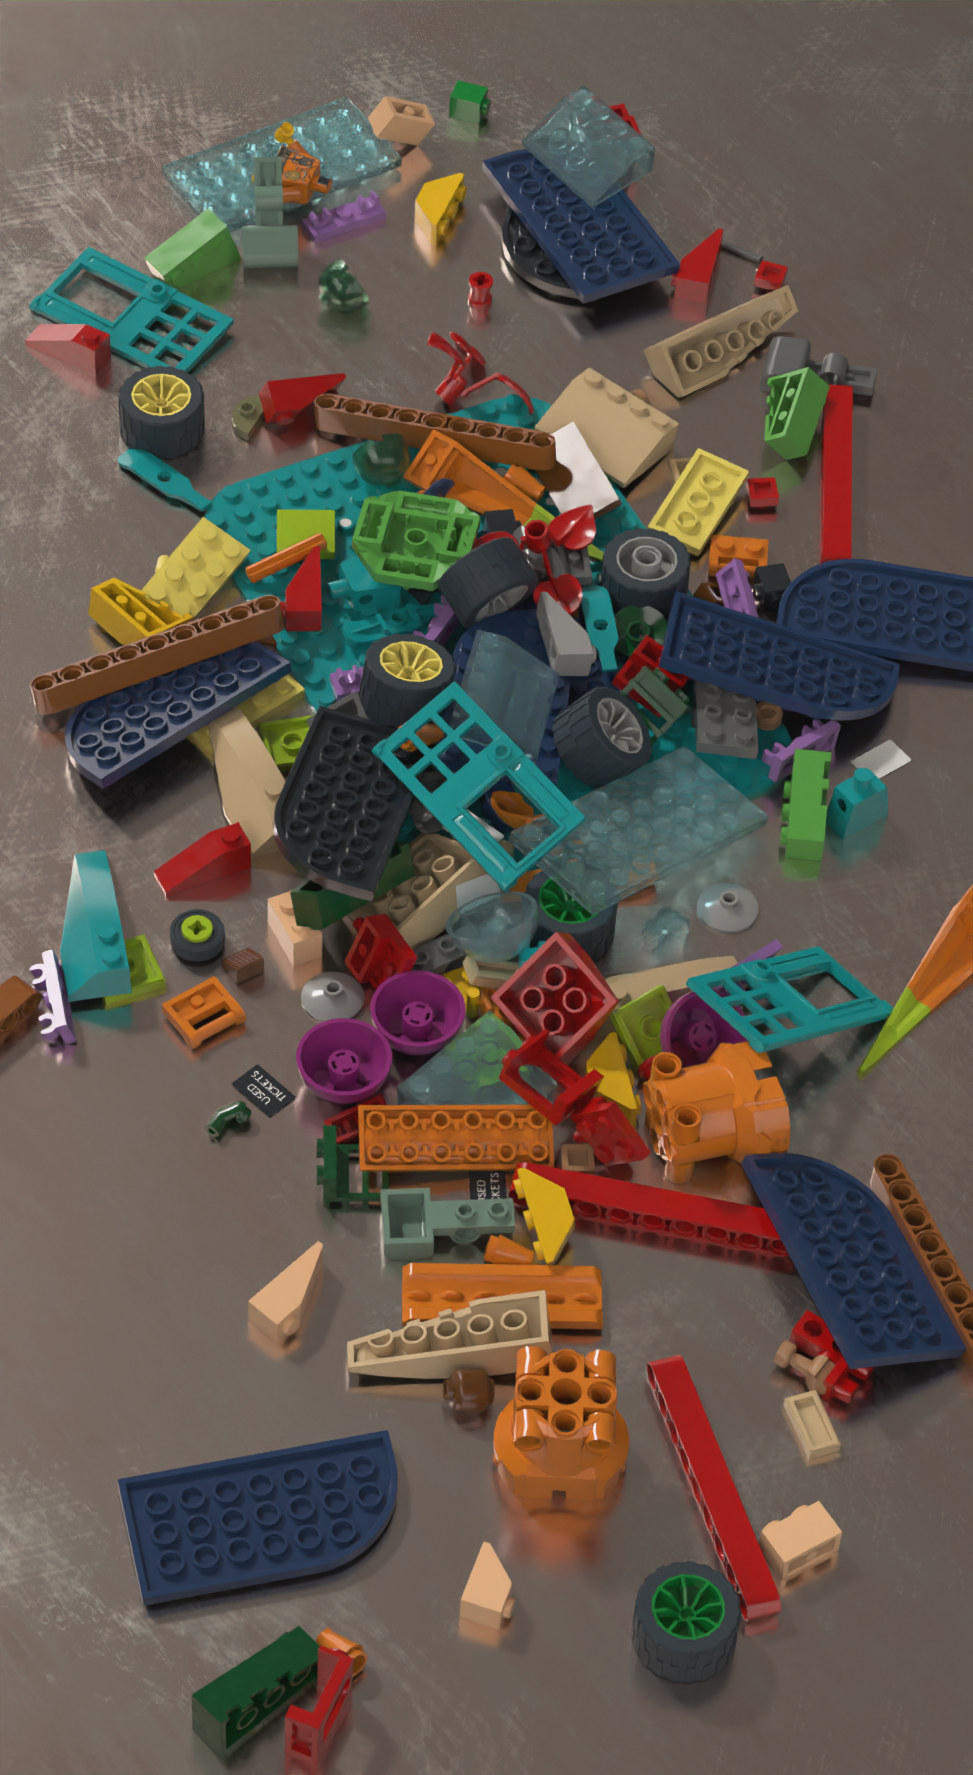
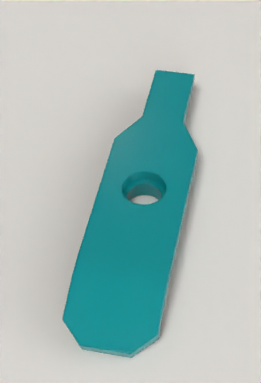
(154, 470)
(599, 613)
(383, 625)

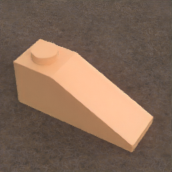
(283, 1301)

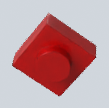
(770, 275)
(762, 492)

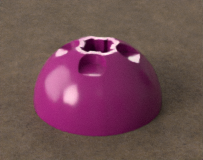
(418, 1012)
(709, 1029)
(343, 1060)

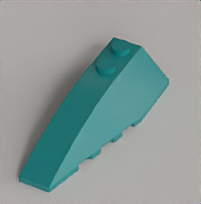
(92, 933)

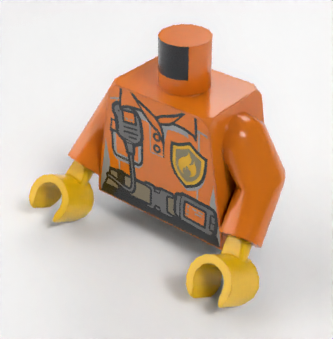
(299, 169)

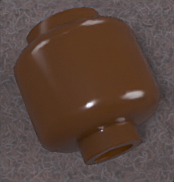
(469, 1390)

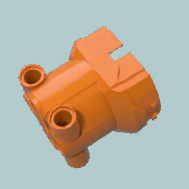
(714, 1109)
(555, 1395)

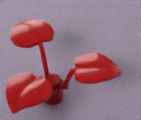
(454, 383)
(575, 531)

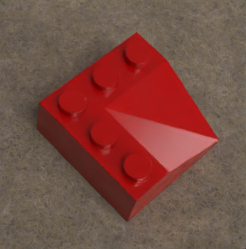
(559, 993)

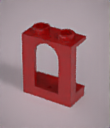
(534, 1053)
(307, 1731)

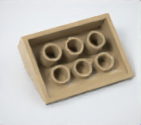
(615, 424)
(428, 899)

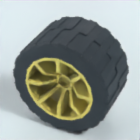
(161, 411)
(403, 677)

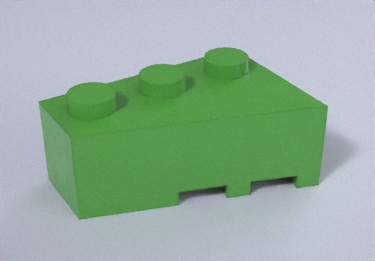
(193, 251)
(794, 411)
(806, 805)

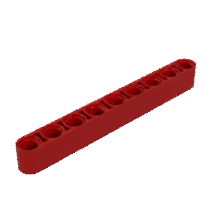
(836, 474)
(662, 1210)
(713, 1488)

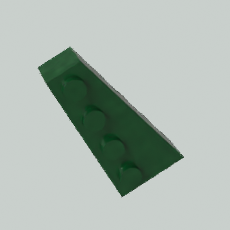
(321, 907)
(254, 1690)

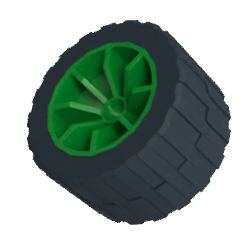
(564, 914)
(686, 1621)

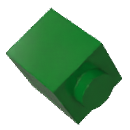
(469, 102)

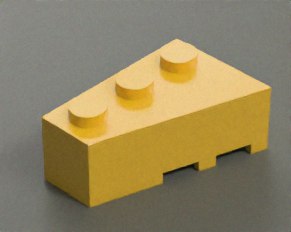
(128, 614)

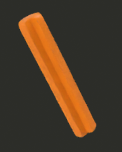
(284, 558)

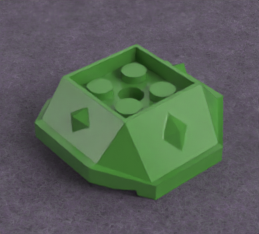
(413, 537)

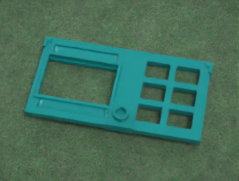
(134, 321)
(464, 787)
(769, 982)

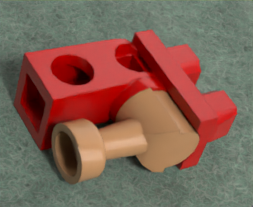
(828, 1370)

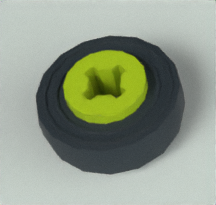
(208, 937)

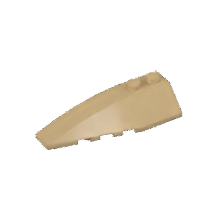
(719, 343)
(246, 779)
(634, 983)
(471, 1338)

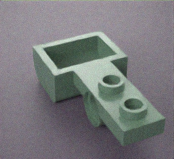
(269, 242)
(413, 1220)

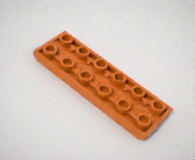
(452, 1138)
(571, 1290)

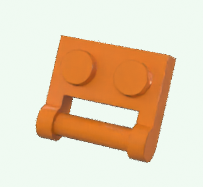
(725, 548)
(200, 1004)

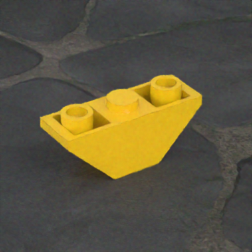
(437, 204)
(618, 1081)
(547, 1214)

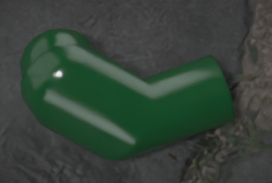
(226, 1113)

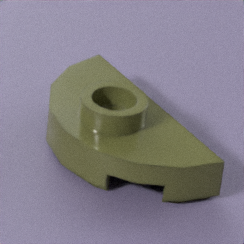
(247, 416)

